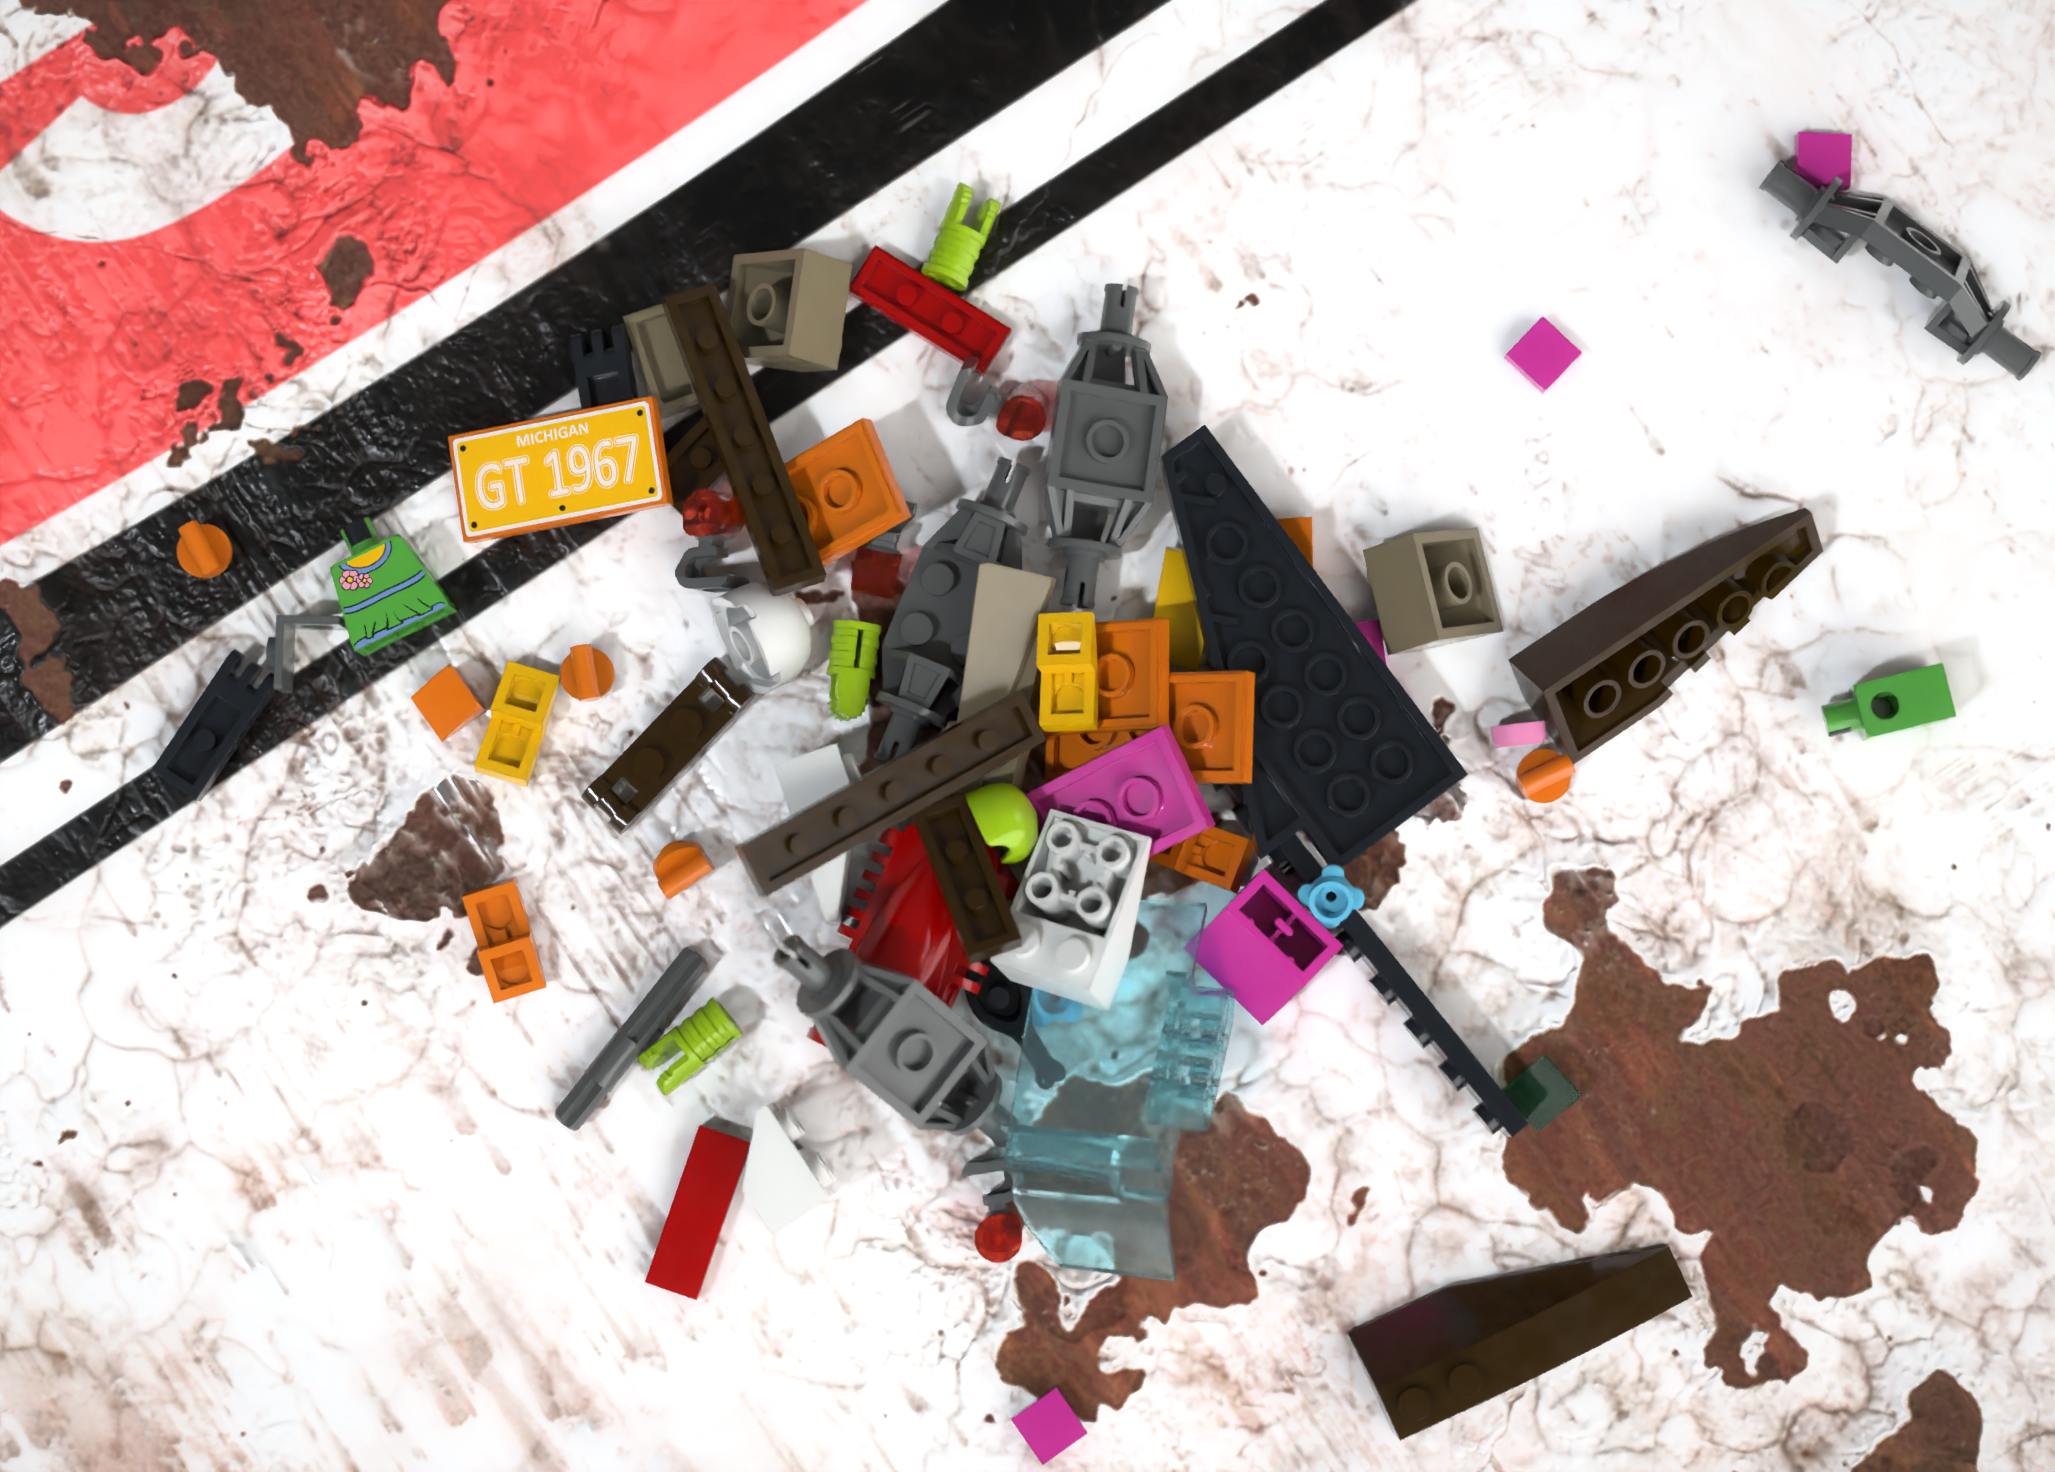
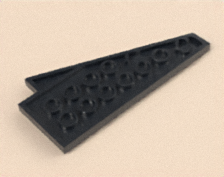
(1332, 725)

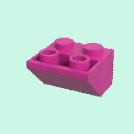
(1264, 947)

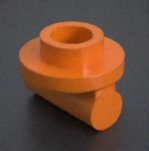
(203, 550)
(587, 673)
(1544, 775)
(680, 866)

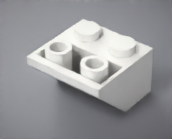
(779, 1171)

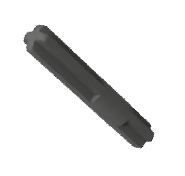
(630, 1039)

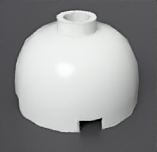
(764, 634)

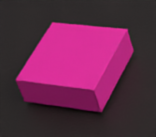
(1822, 157)
(1542, 354)
(1049, 1425)

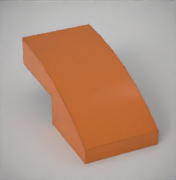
(1210, 857)
(504, 940)

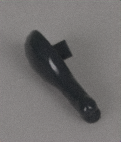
(1000, 1002)

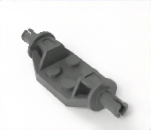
(1903, 240)
(1102, 446)
(935, 612)
(899, 1041)

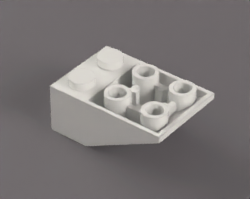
(1077, 909)

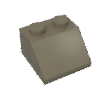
(789, 308)
(1432, 590)

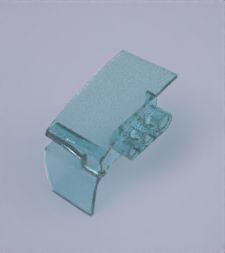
(1108, 1099)

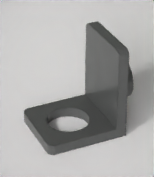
(282, 647)

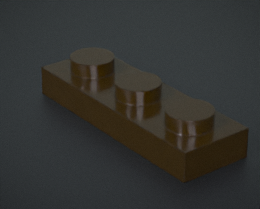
(966, 879)

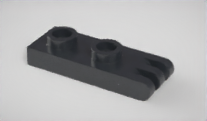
(606, 372)
(214, 727)

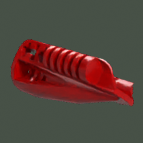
(909, 922)

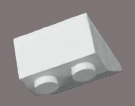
(803, 783)

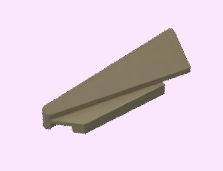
(1003, 652)

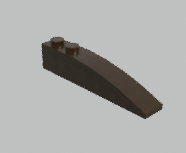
(1634, 643)
(1505, 1331)

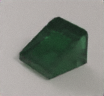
(1541, 1092)

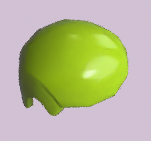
(1005, 819)

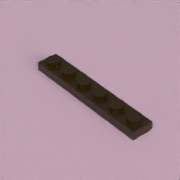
(744, 440)
(889, 794)

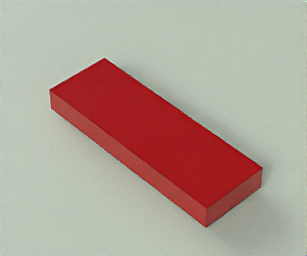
(928, 310)
(698, 1212)

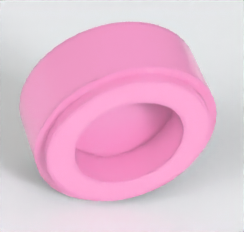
(1518, 734)

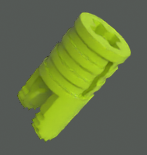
(957, 245)
(851, 666)
(698, 1037)

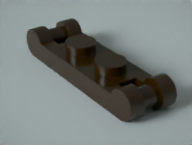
(668, 745)

